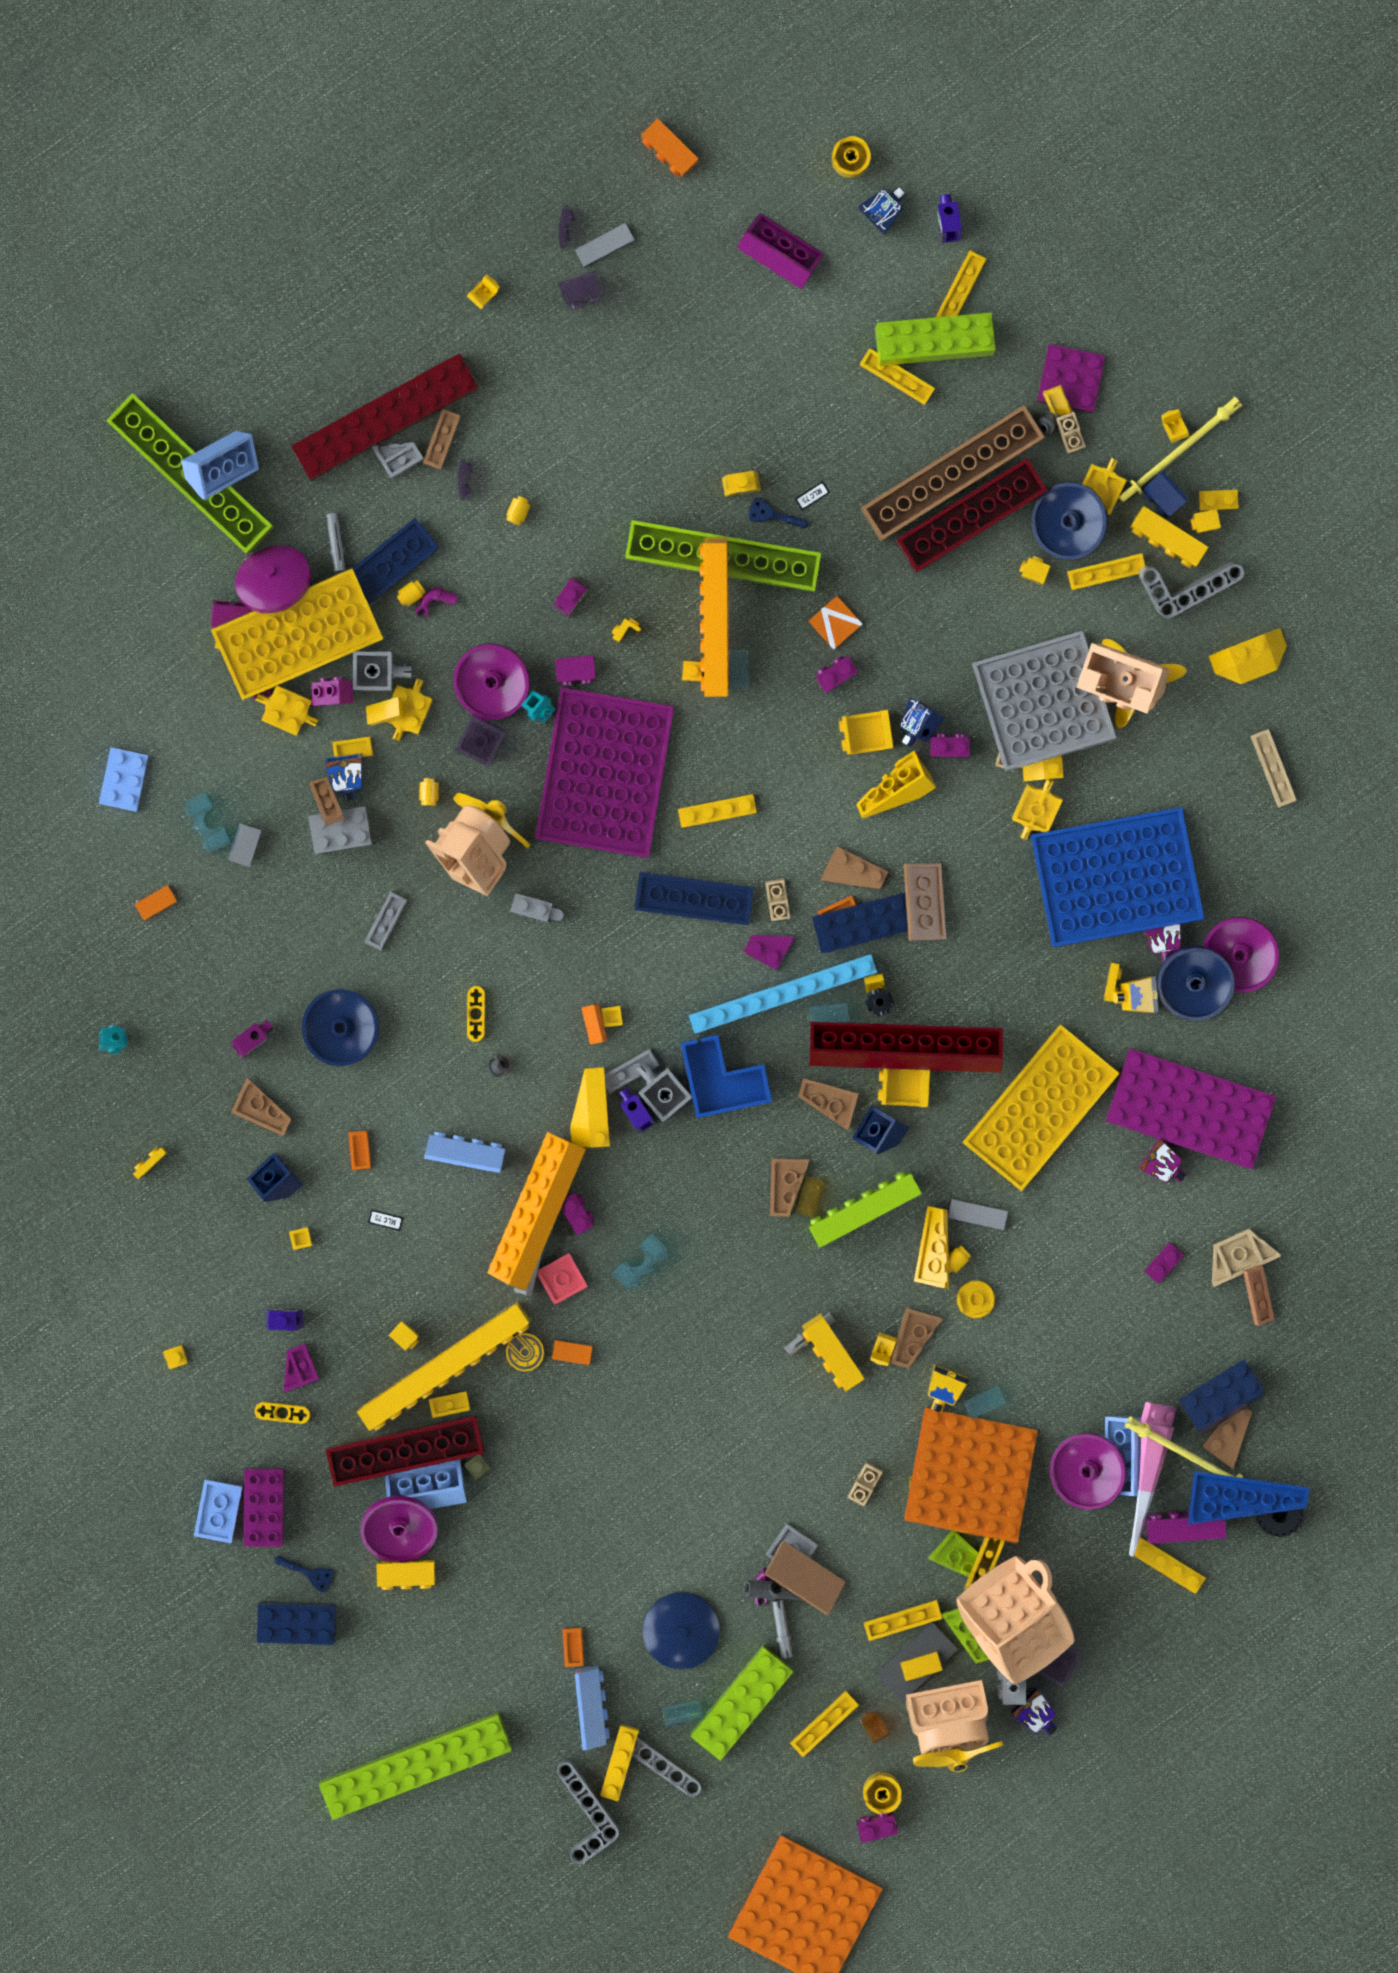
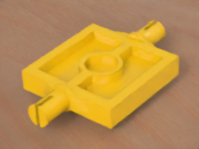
(1105, 483)
(414, 707)
(286, 710)
(1037, 809)

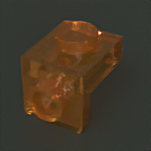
(874, 1726)

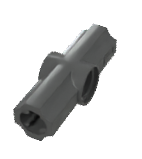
(763, 1589)

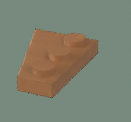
(853, 870)
(829, 1100)
(260, 1109)
(785, 1184)
(912, 1335)
(1227, 1437)

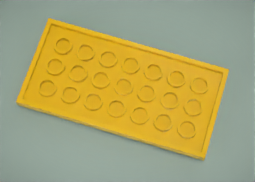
(281, 645)
(1040, 1107)

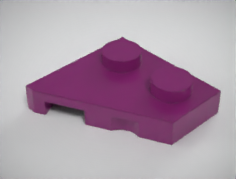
(768, 949)
(299, 1368)

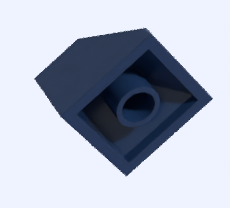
(879, 1131)
(274, 1180)

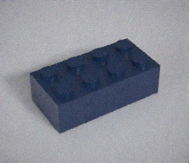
(1222, 1397)
(296, 1623)

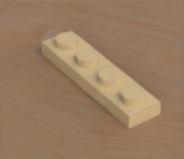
(1273, 768)

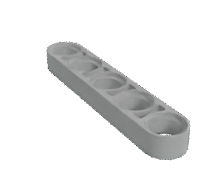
(666, 1773)

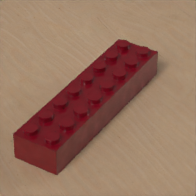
(971, 515)
(405, 1450)

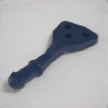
(769, 513)
(311, 1574)

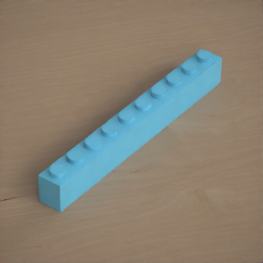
(782, 993)

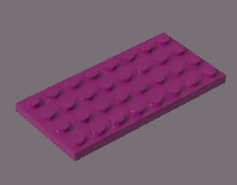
(1190, 1108)

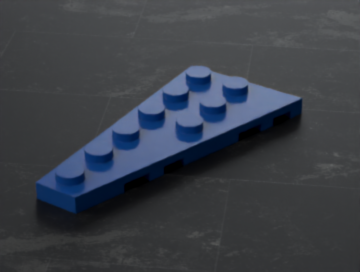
(1229, 1497)

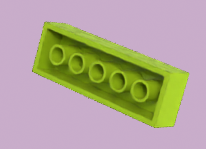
(935, 339)
(864, 1209)
(741, 1702)

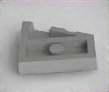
(398, 457)

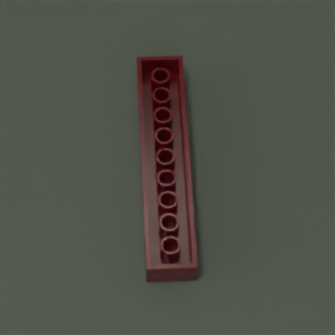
(385, 417)
(906, 1047)

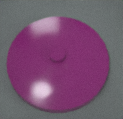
(273, 579)
(491, 681)
(1248, 949)
(1088, 1471)
(398, 1528)

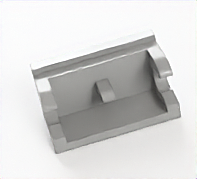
(244, 844)

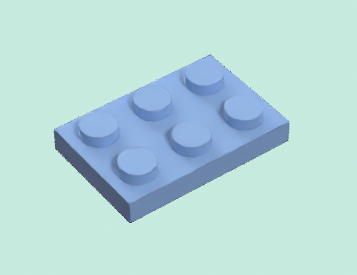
(123, 779)
(218, 1511)

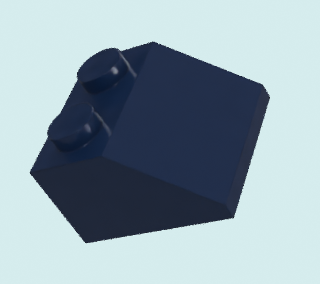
(1165, 495)

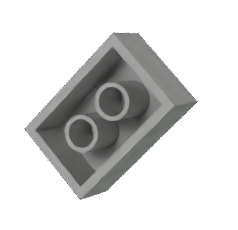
(342, 835)

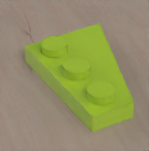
(955, 1554)
(960, 1629)

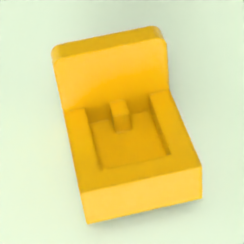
(484, 291)
(1174, 425)
(620, 630)
(883, 1349)

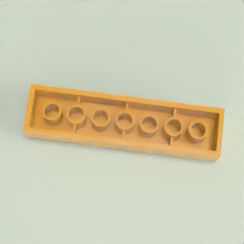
(716, 617)
(536, 1211)

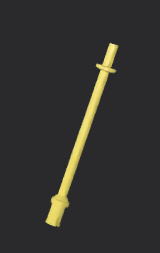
(1222, 414)
(1145, 1431)

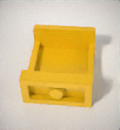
(866, 732)
(904, 1087)

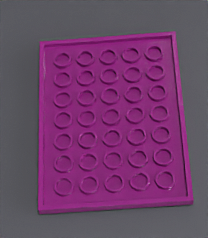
(604, 772)

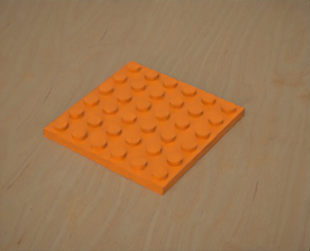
(970, 1475)
(804, 1910)

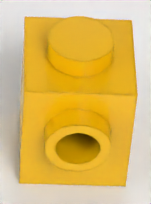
(1205, 521)
(1034, 570)
(404, 1336)

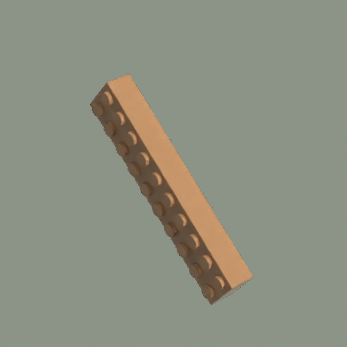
(952, 473)

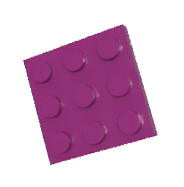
(1077, 373)

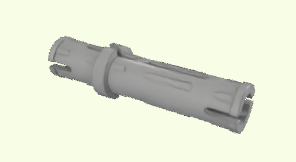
(335, 542)
(795, 1346)
(782, 1629)

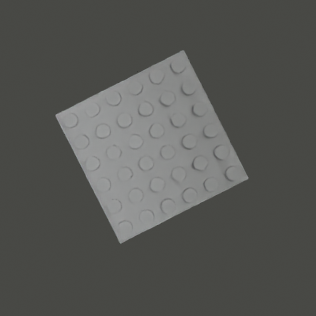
(1036, 702)

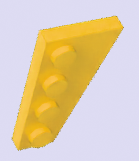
(933, 1253)

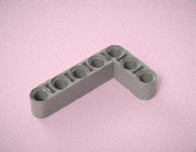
(1189, 590)
(590, 1810)

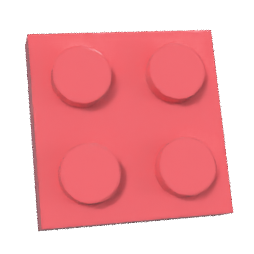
(561, 1278)

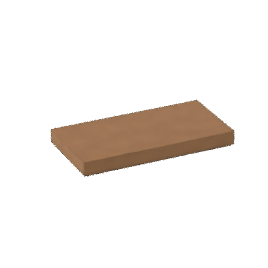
(925, 902)
(805, 1578)

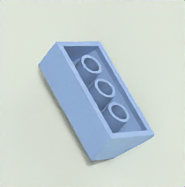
(221, 464)
(465, 1153)
(1130, 1446)
(433, 1485)
(591, 1707)

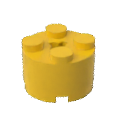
(861, 153)
(883, 1803)

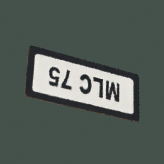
(812, 495)
(385, 1220)

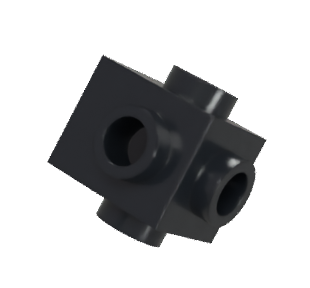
(876, 994)

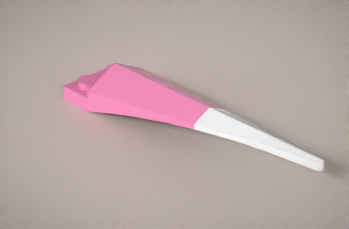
(1152, 1457)

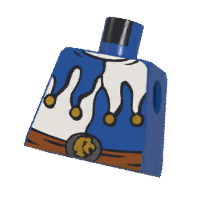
(345, 774)

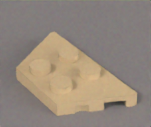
(1238, 1254)

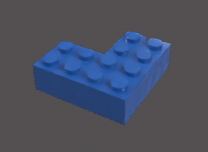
(713, 1087)

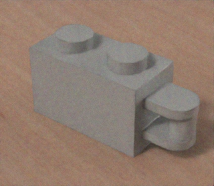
(535, 908)

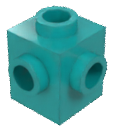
(538, 707)
(112, 1039)

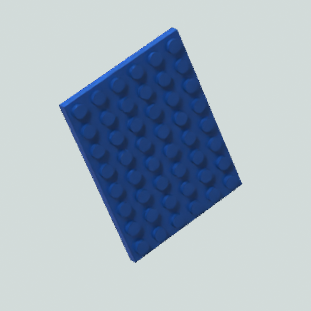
(1117, 877)

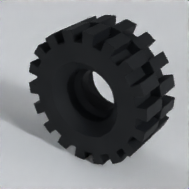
(1281, 1527)

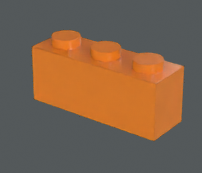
(669, 148)

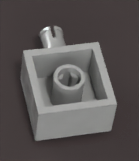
(386, 673)
(652, 1092)
(1011, 1693)

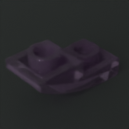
(566, 218)
(464, 474)

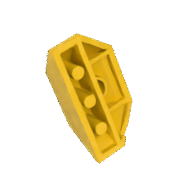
(1250, 658)

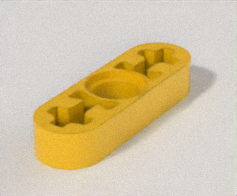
(469, 1008)
(268, 1405)

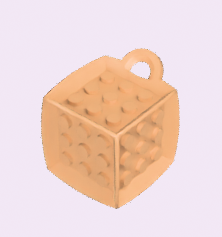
(1016, 1618)

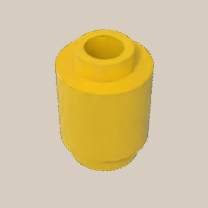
(518, 510)
(410, 593)
(429, 792)
(957, 1259)

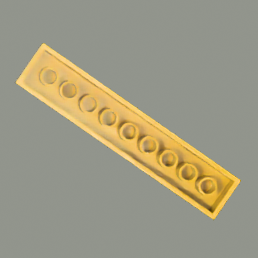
(439, 1369)

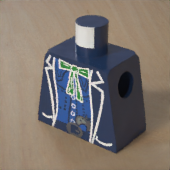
(883, 208)
(919, 722)

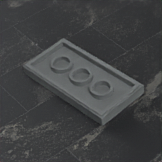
(925, 1642)

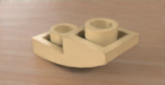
(1070, 432)
(777, 899)
(865, 1483)

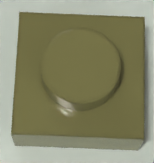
(477, 1466)

